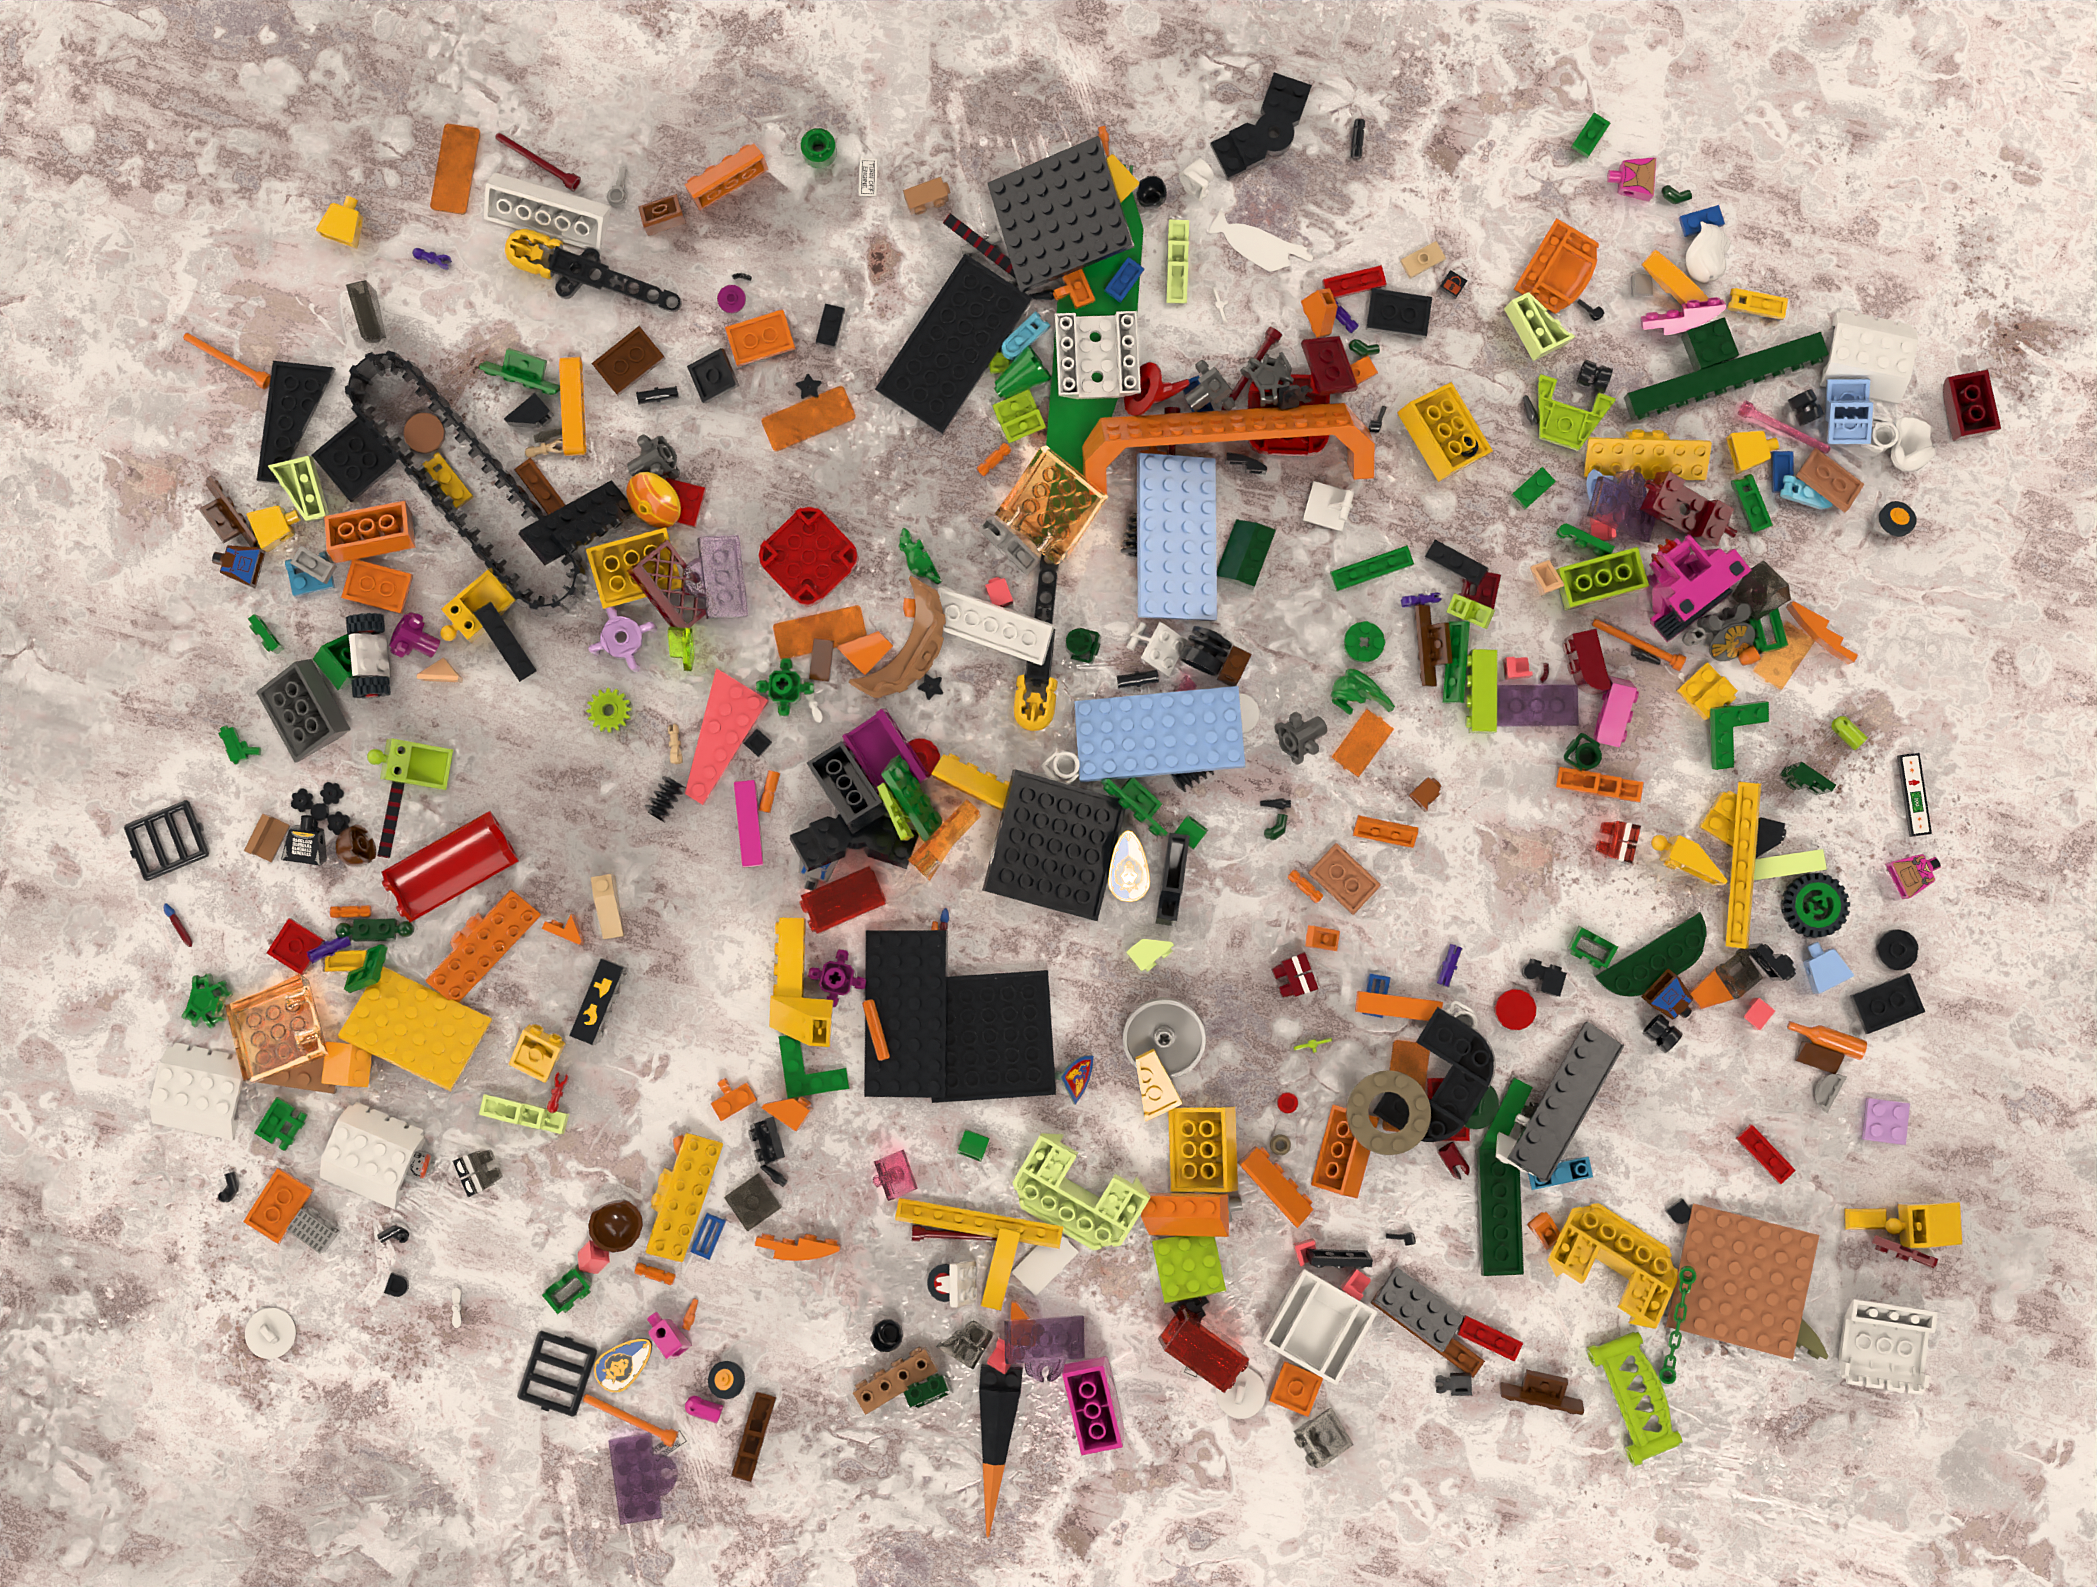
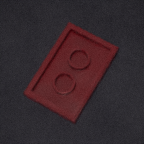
(1329, 365)

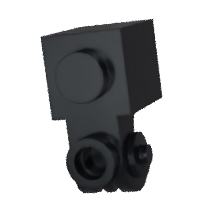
(1550, 978)

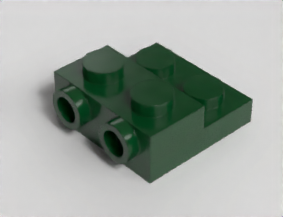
(1802, 776)
(927, 1392)

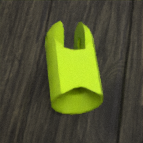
(1848, 732)

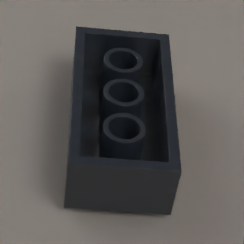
(847, 787)

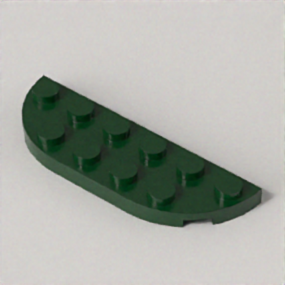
(1673, 950)

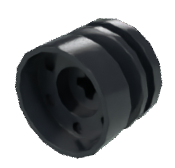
(1206, 649)

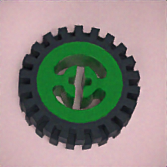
(1827, 889)

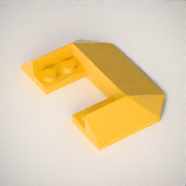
(1602, 1235)

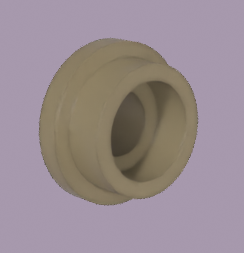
(1287, 1144)

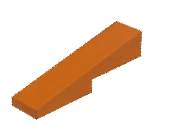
(1396, 1006)

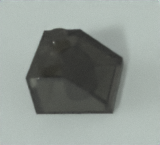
(1762, 590)

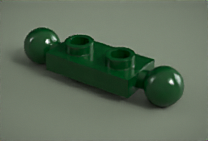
(374, 929)

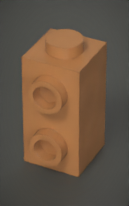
(926, 195)

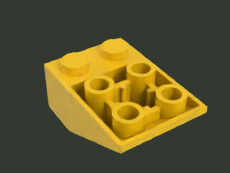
(802, 1019)

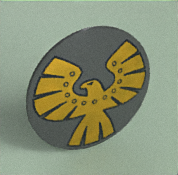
(1731, 641)

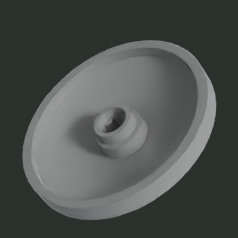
(1184, 1029)

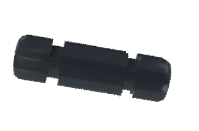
(1358, 138)

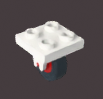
(954, 1283)

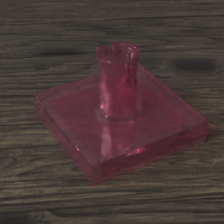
(894, 1175)

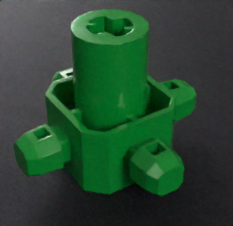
(791, 693)

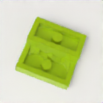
(1018, 416)

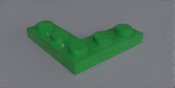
(1722, 724)
(803, 1084)

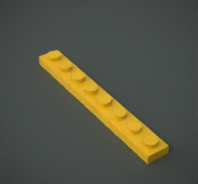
(1743, 864)
(977, 1222)

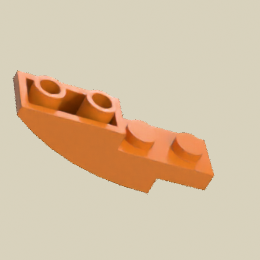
(806, 1249)

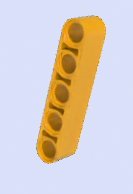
(572, 406)

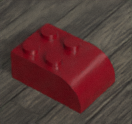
(1970, 405)
(1587, 662)

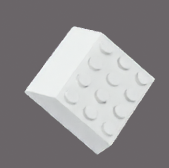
(1319, 1326)

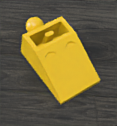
(477, 594)
(1688, 857)
(1927, 1224)

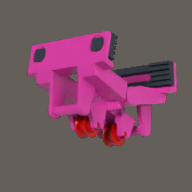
(1690, 583)

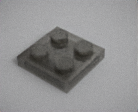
(753, 1202)

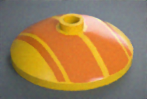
(653, 500)

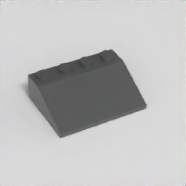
(303, 709)

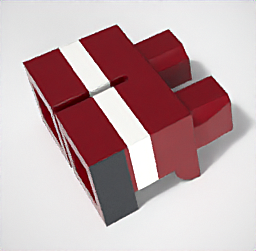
(1296, 985)

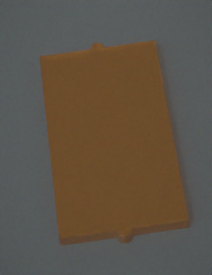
(1779, 665)
(1362, 743)

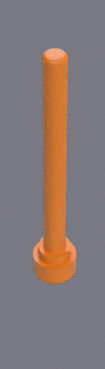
(261, 379)
(1674, 660)
(666, 1435)

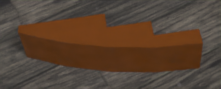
(753, 1437)

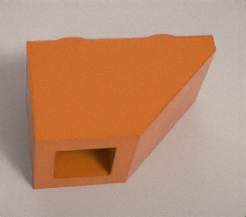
(1321, 311)

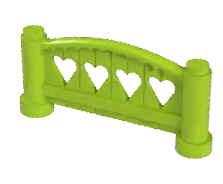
(1645, 1442)

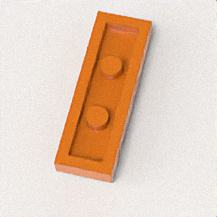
(1385, 831)

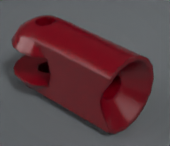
(1452, 1157)

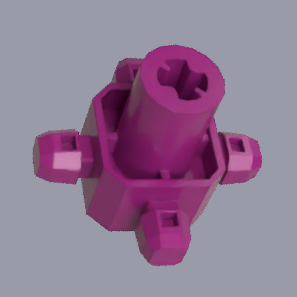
(409, 636)
(847, 975)

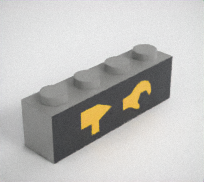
(598, 1002)

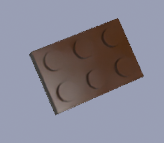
(628, 360)

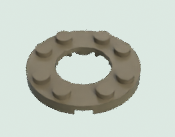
(1367, 1134)

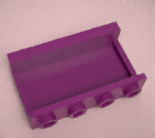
(876, 744)

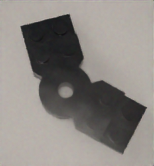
(1249, 143)
(830, 839)

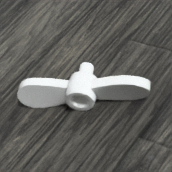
(1220, 304)
(814, 706)
(456, 1297)

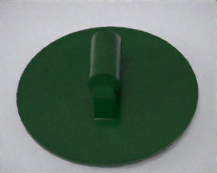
(1485, 1111)

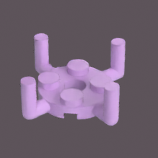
(630, 646)

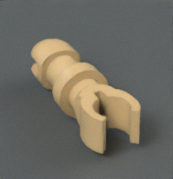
(544, 449)
(675, 753)

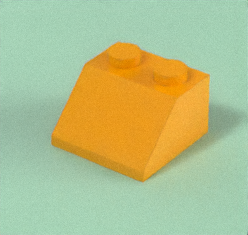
(346, 1065)

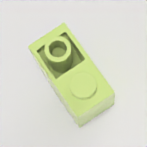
(1147, 951)

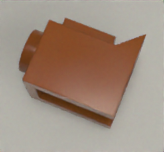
(1426, 793)

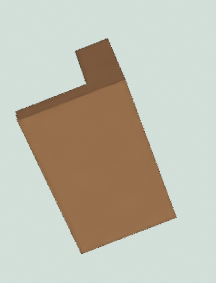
(267, 837)

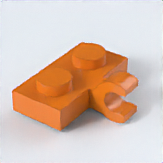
(1077, 288)
(732, 1100)

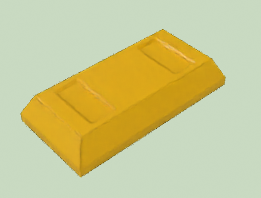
(345, 960)
(1865, 1218)

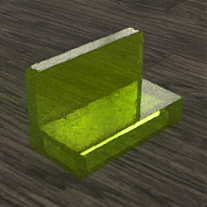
(682, 645)

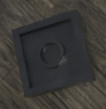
(713, 375)

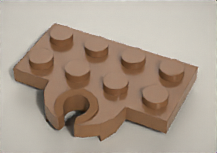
(303, 1077)

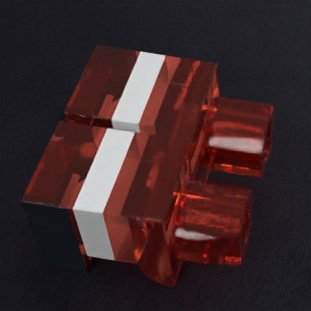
(1615, 849)

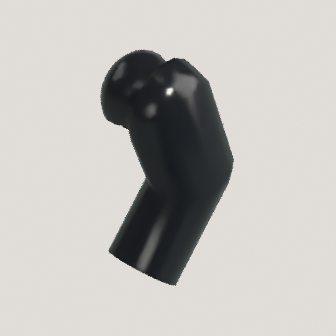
(230, 1190)
(394, 1232)

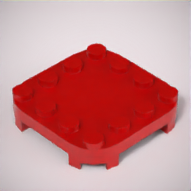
(1290, 446)
(808, 556)

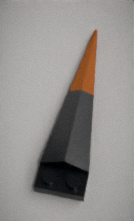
(998, 1409)

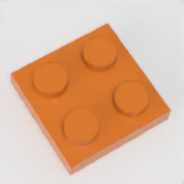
(1296, 1388)

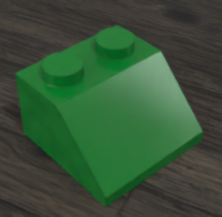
(335, 662)

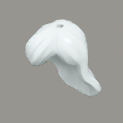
(1707, 254)
(1913, 445)

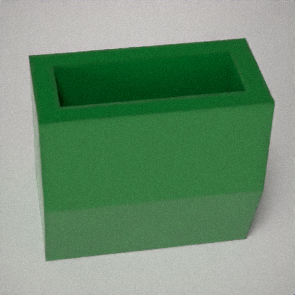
(1193, 829)
(973, 1145)

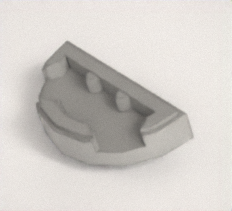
(1827, 1090)

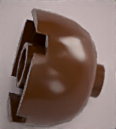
(355, 847)

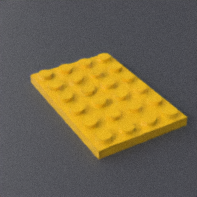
(415, 1028)

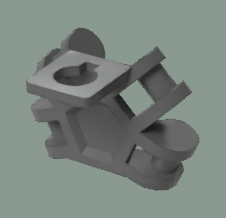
(1268, 375)
(1737, 614)

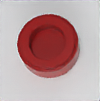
(1287, 1102)

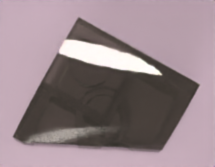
(968, 1344)

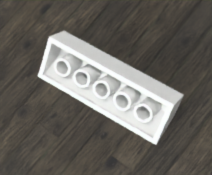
(546, 211)

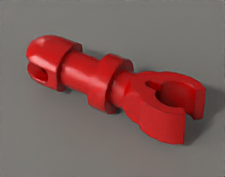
(556, 1093)

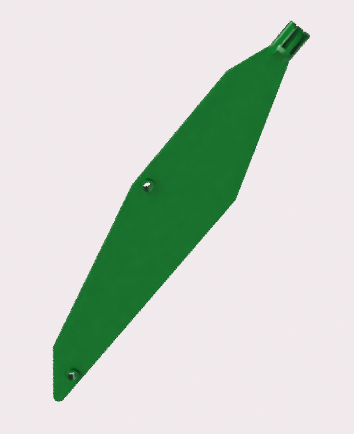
(1074, 419)

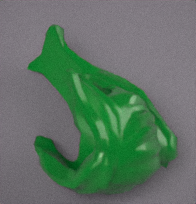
(1357, 688)

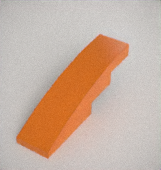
(1816, 628)
(1600, 785)

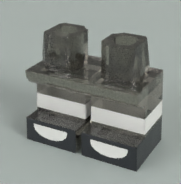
(477, 1162)

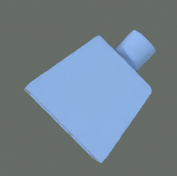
(1825, 968)

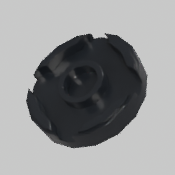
(1897, 949)

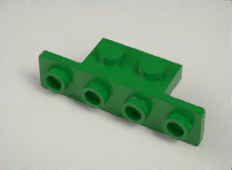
(522, 369)
(1139, 801)

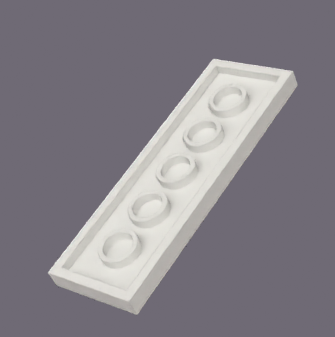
(995, 626)

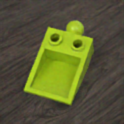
(417, 764)

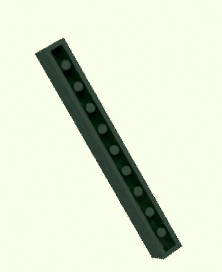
(1726, 375)

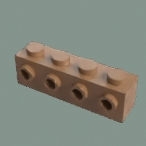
(895, 1380)

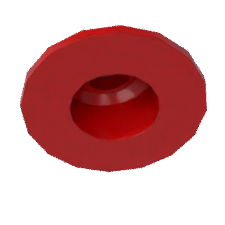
(1152, 390)

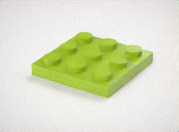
(1188, 1267)

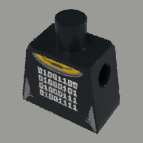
(305, 843)

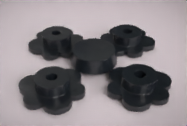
(320, 810)

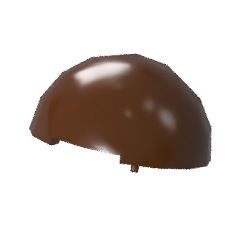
(615, 1225)

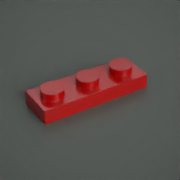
(1355, 282)
(1765, 1154)
(1490, 1338)

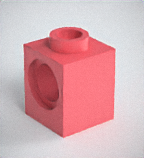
(999, 592)

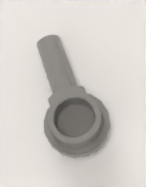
(617, 196)

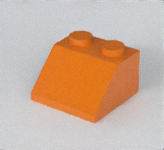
(790, 1111)

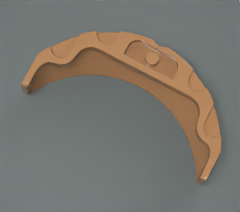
(918, 652)

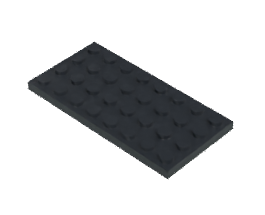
(953, 344)
(910, 992)

